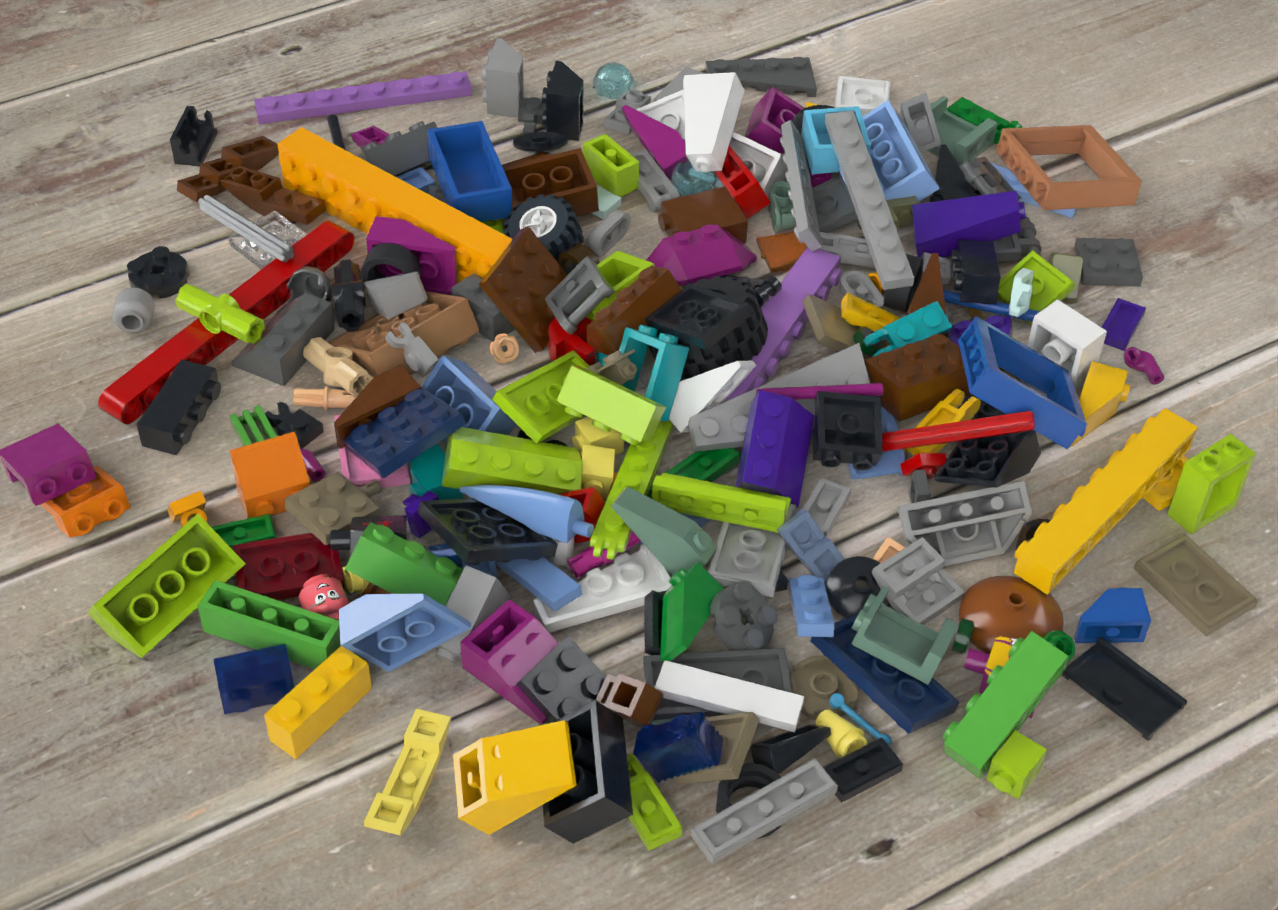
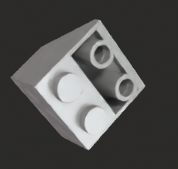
(503, 80)

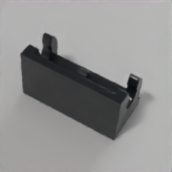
(192, 138)

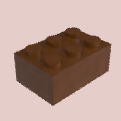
(558, 174)
(918, 375)

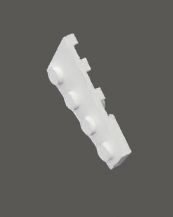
(609, 591)

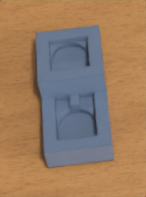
(810, 545)

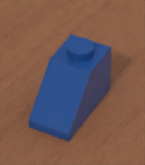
(1116, 616)

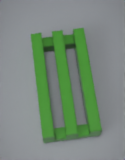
(249, 419)

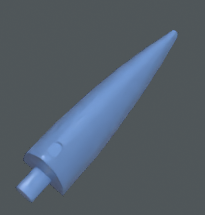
(539, 510)

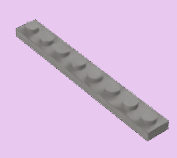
(869, 201)

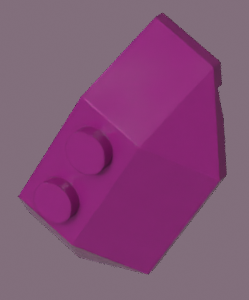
(702, 254)

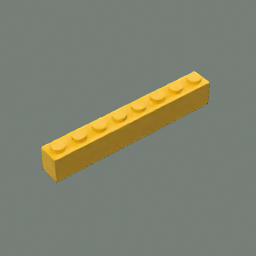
(1103, 501)

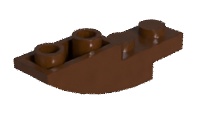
(265, 194)

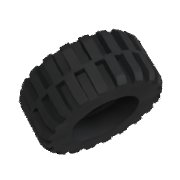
(737, 345)

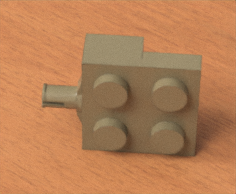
(332, 505)

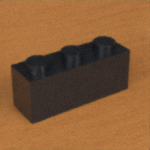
(975, 271)
(179, 407)

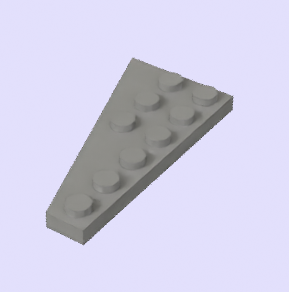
(727, 422)

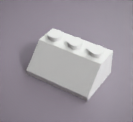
(761, 161)

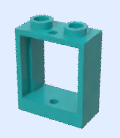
(667, 366)

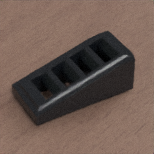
(785, 749)

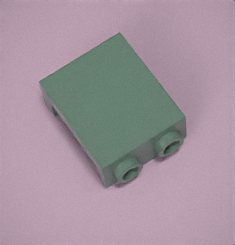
(960, 136)
(900, 639)

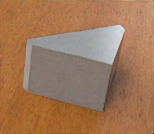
(395, 294)

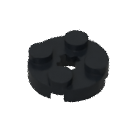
(145, 269)

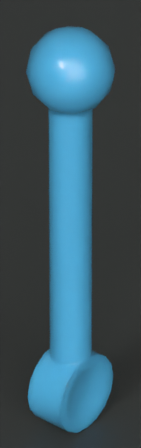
(837, 702)

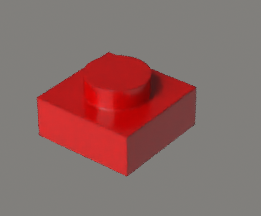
(924, 461)

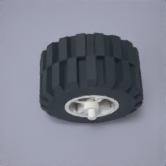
(550, 221)

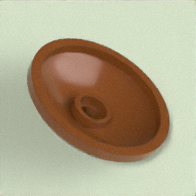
(1008, 609)

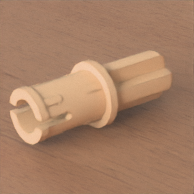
(322, 398)

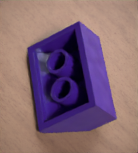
(775, 446)

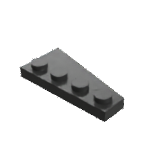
(781, 73)

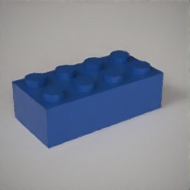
(470, 171)

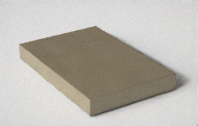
(1195, 584)

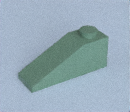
(666, 533)

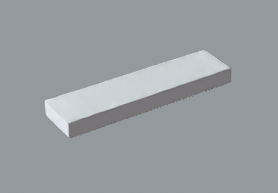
(729, 695)

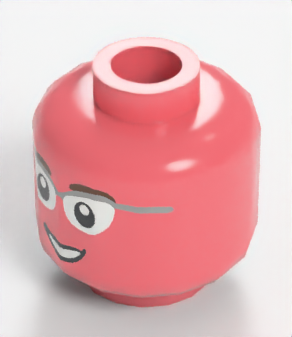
(323, 596)

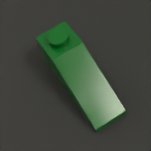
(685, 609)

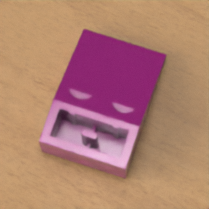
(505, 651)

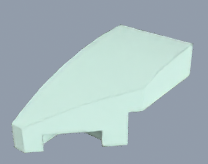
(1021, 292)

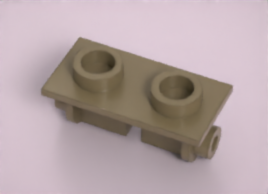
(617, 367)

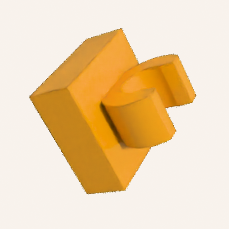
(187, 507)

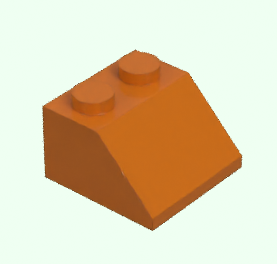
(268, 474)

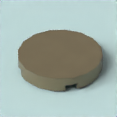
(818, 680)

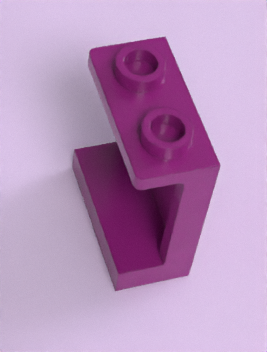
(47, 464)

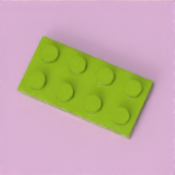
(533, 399)

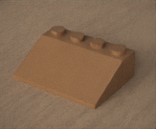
(438, 321)

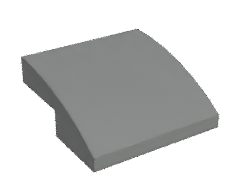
(918, 582)

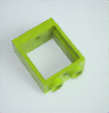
(620, 272)
(1211, 483)

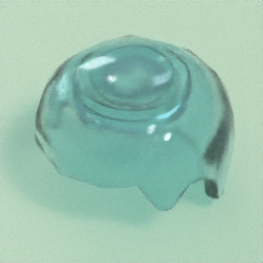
(612, 80)
(689, 181)

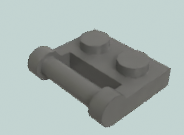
(574, 290)

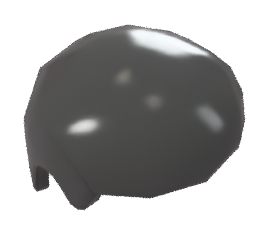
(310, 281)

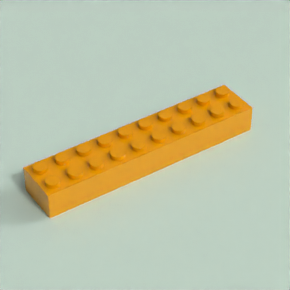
(362, 191)

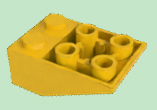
(512, 774)

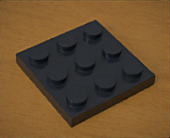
(484, 533)

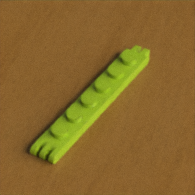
(637, 473)

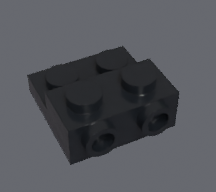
(847, 430)

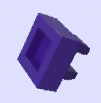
(417, 524)

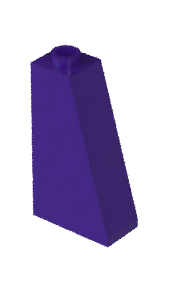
(970, 218)

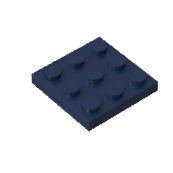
(403, 431)

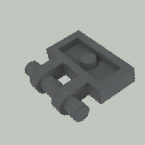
(985, 177)
(1011, 248)

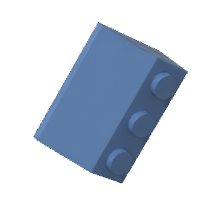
(468, 394)

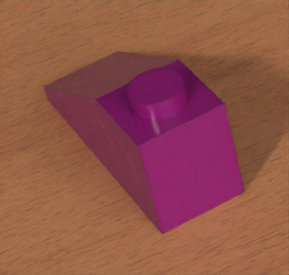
(660, 140)

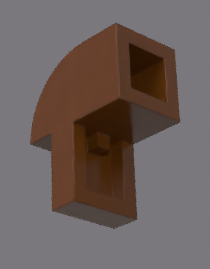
(630, 699)

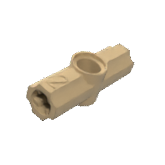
(337, 366)

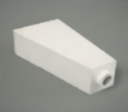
(710, 117)

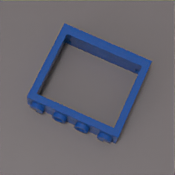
(986, 348)

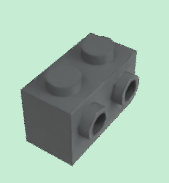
(487, 315)

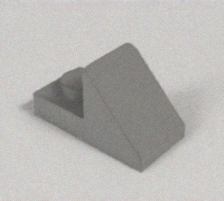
(920, 122)

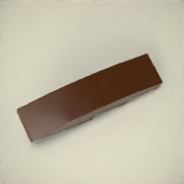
(249, 154)

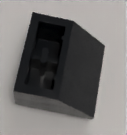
(564, 102)

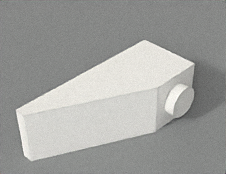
(706, 391)

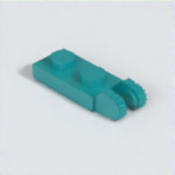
(911, 328)

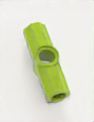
(220, 313)

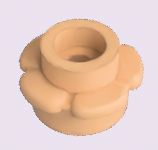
(512, 348)

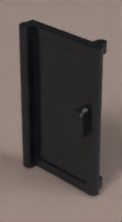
(1118, 679)

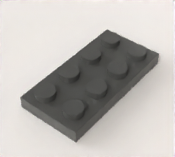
(756, 666)

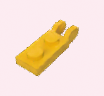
(947, 412)

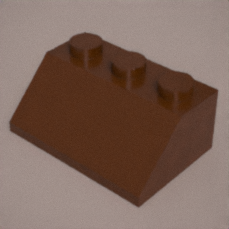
(631, 308)

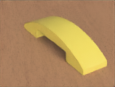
(411, 775)

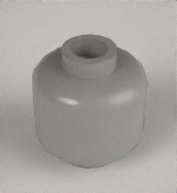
(133, 310)

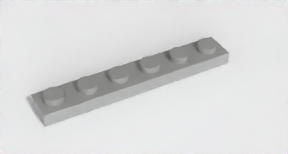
(801, 187)

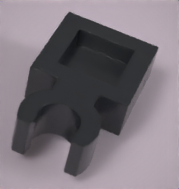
(304, 425)

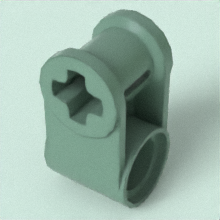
(781, 207)

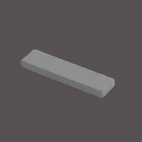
(763, 811)

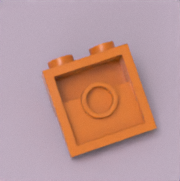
(88, 505)

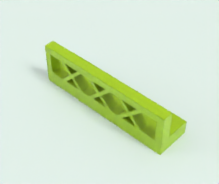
(721, 502)

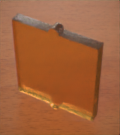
(780, 250)

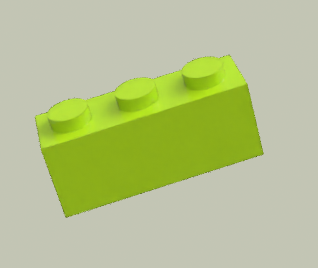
(610, 405)

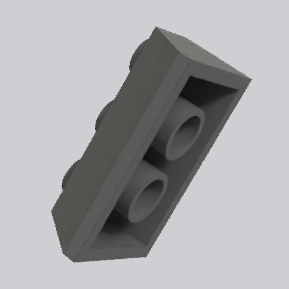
(281, 344)

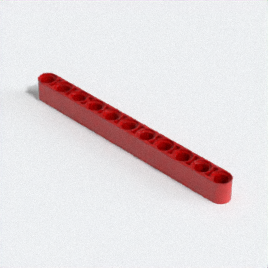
(259, 296)

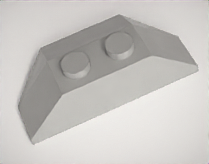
(969, 523)

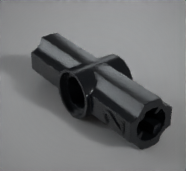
(349, 296)

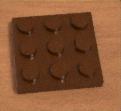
(520, 285)

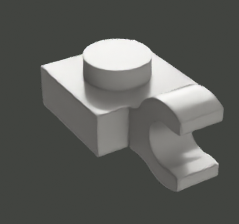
(416, 353)

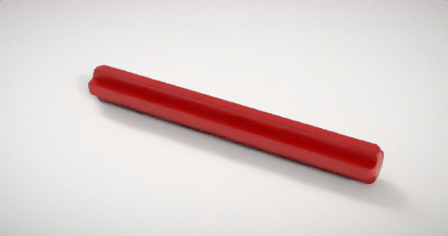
(958, 431)

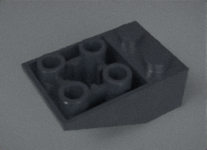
(991, 460)

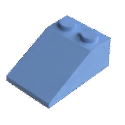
(396, 627)

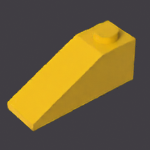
(1101, 395)

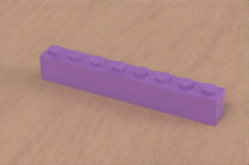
(786, 315)

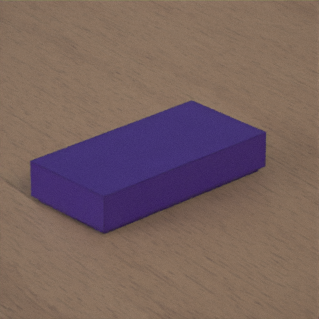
(1122, 323)

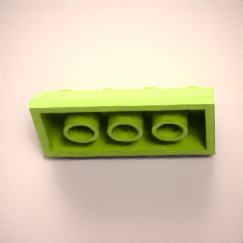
(506, 460)
(165, 587)

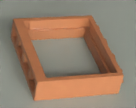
(1118, 181)

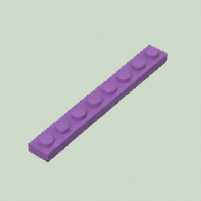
(362, 97)

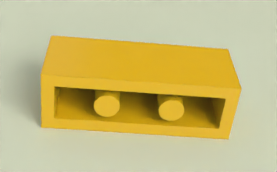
(318, 702)

